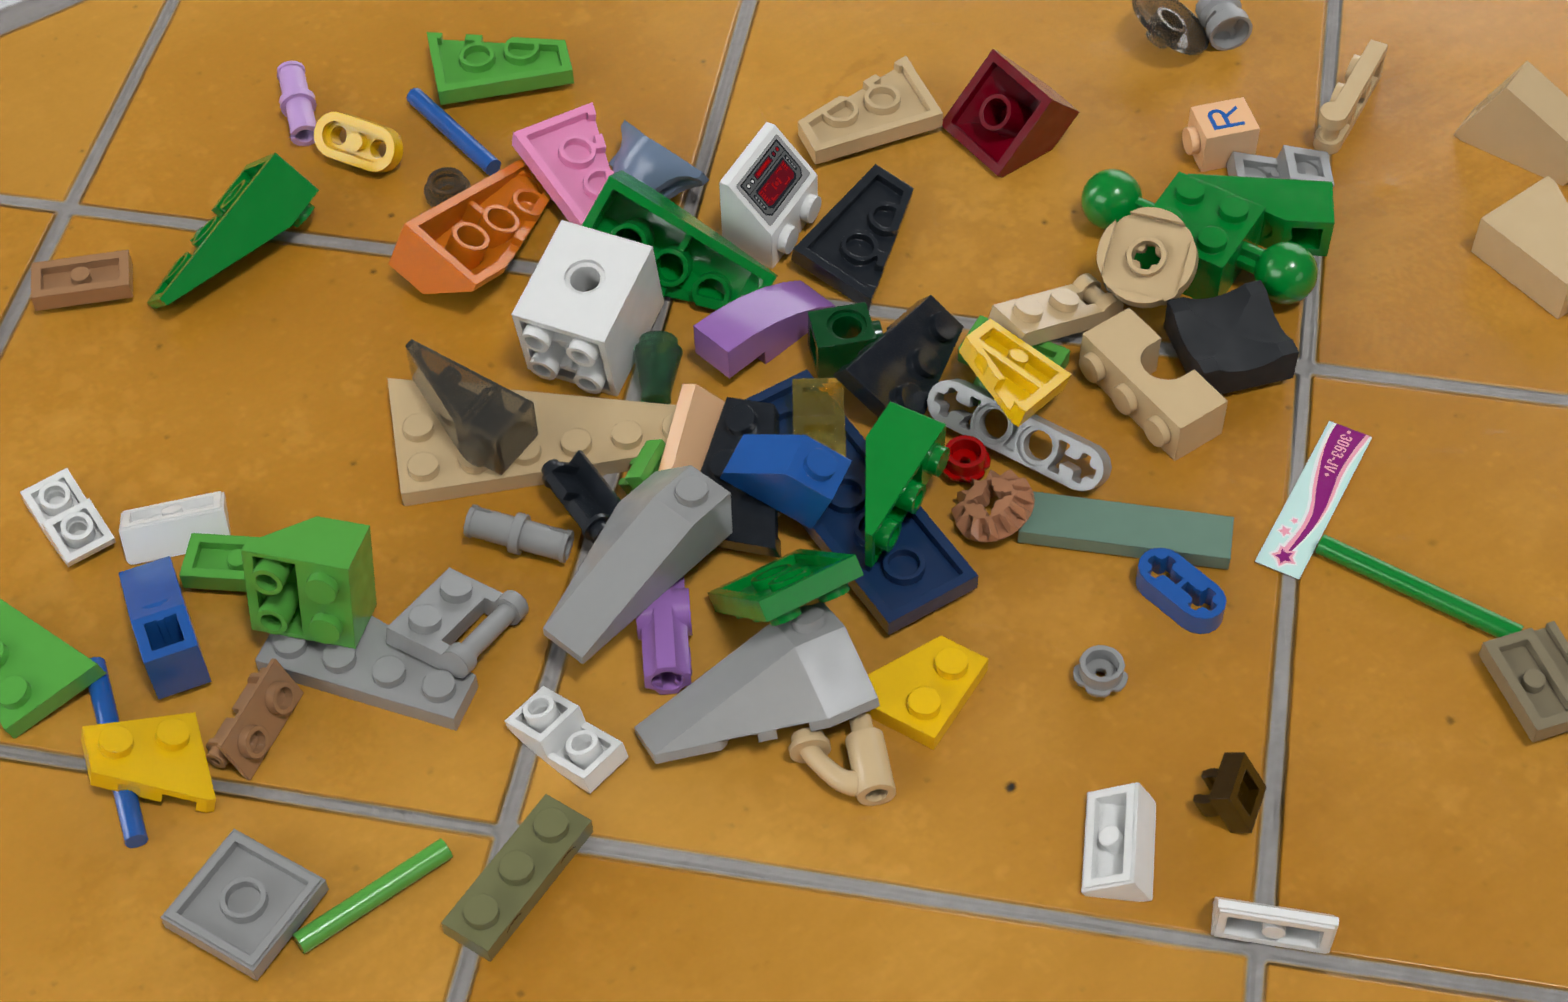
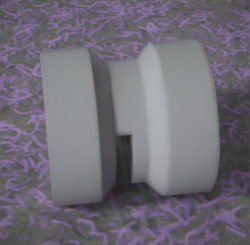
(1224, 22)

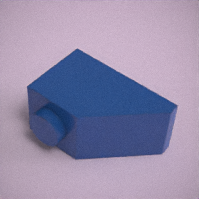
(787, 473)

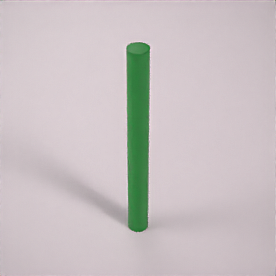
(1416, 588)

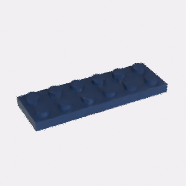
(920, 569)

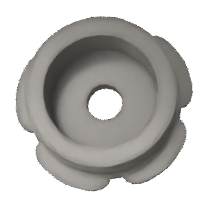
(1102, 660)

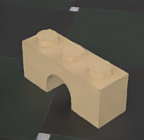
(1171, 412)

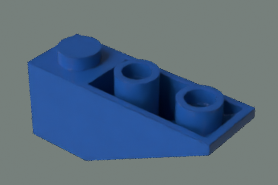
(163, 628)

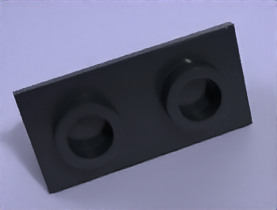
(581, 492)

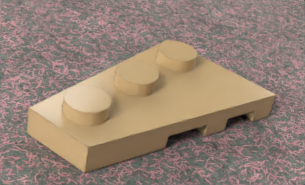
(875, 115)

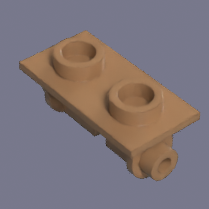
(259, 719)

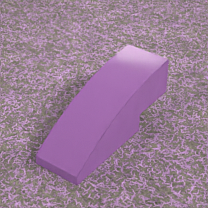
(756, 325)

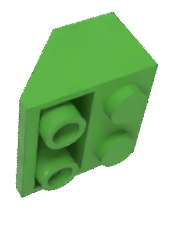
(312, 581)

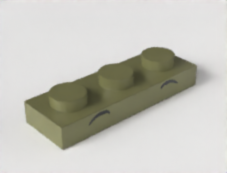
(517, 877)

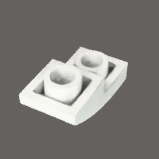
(67, 517)
(565, 741)

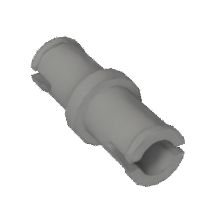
(518, 533)

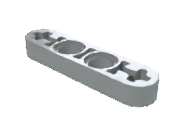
(1016, 439)

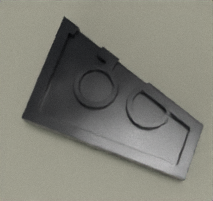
(752, 520)

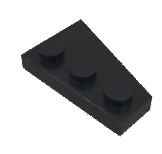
(857, 236)
(904, 359)

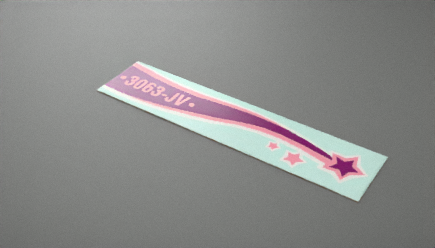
(1313, 500)

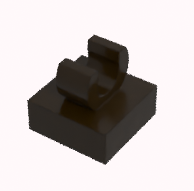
(1234, 792)

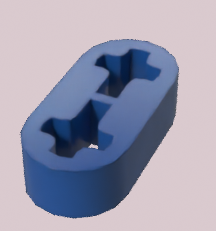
(1179, 591)

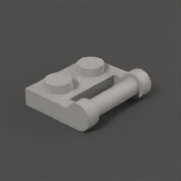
(445, 612)

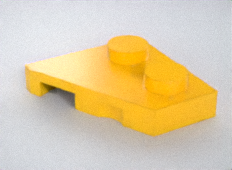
(1012, 371)

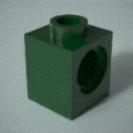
(839, 335)

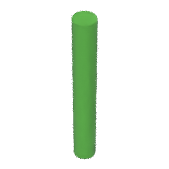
(372, 896)

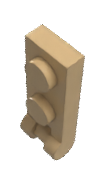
(1349, 98)
(1057, 311)

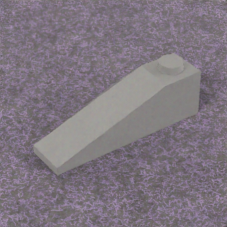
(639, 555)

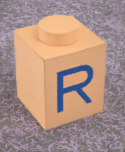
(1219, 130)

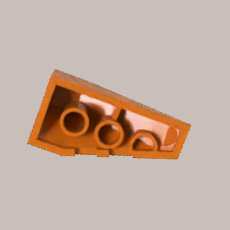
(471, 234)

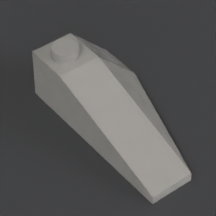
(768, 683)

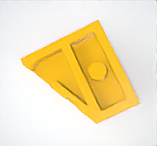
(926, 689)
(151, 758)

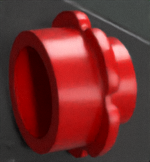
(967, 450)

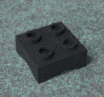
(1231, 339)

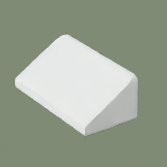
(166, 527)
(1119, 844)
(1273, 925)

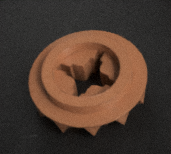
(1009, 512)

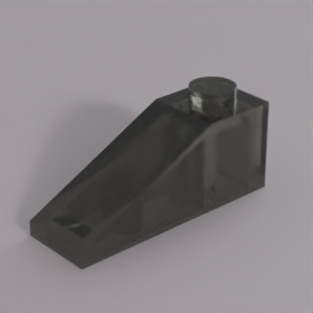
(479, 415)

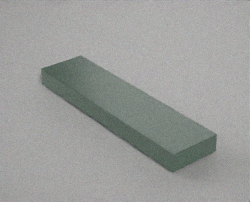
(1128, 529)

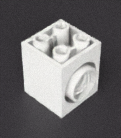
(588, 308)

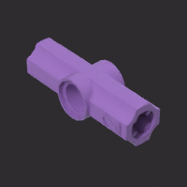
(665, 641)

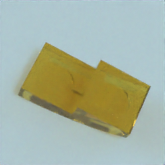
(820, 411)

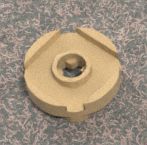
(1132, 235)

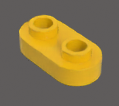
(361, 144)

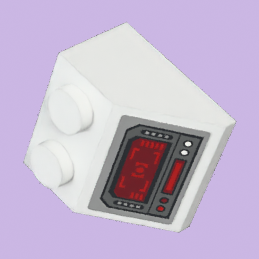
(768, 197)

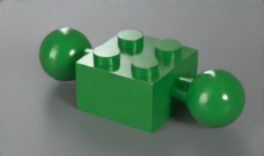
(1223, 230)

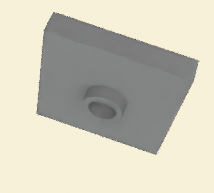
(245, 904)

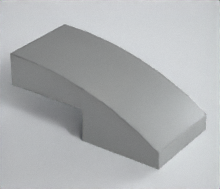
(1290, 164)

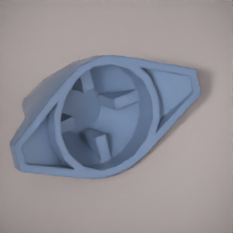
(654, 164)

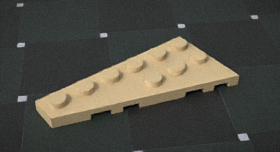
(603, 428)

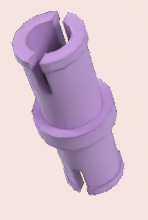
(297, 102)

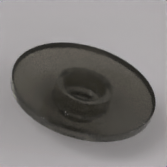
(1171, 26)

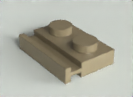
(1532, 677)

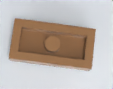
(81, 280)

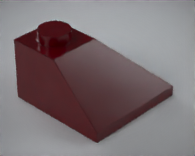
(1008, 115)

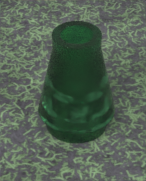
(657, 365)

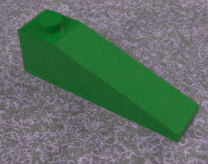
(253, 210)
(689, 255)

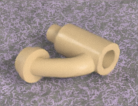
(869, 761)

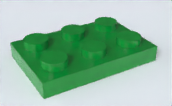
(785, 584)

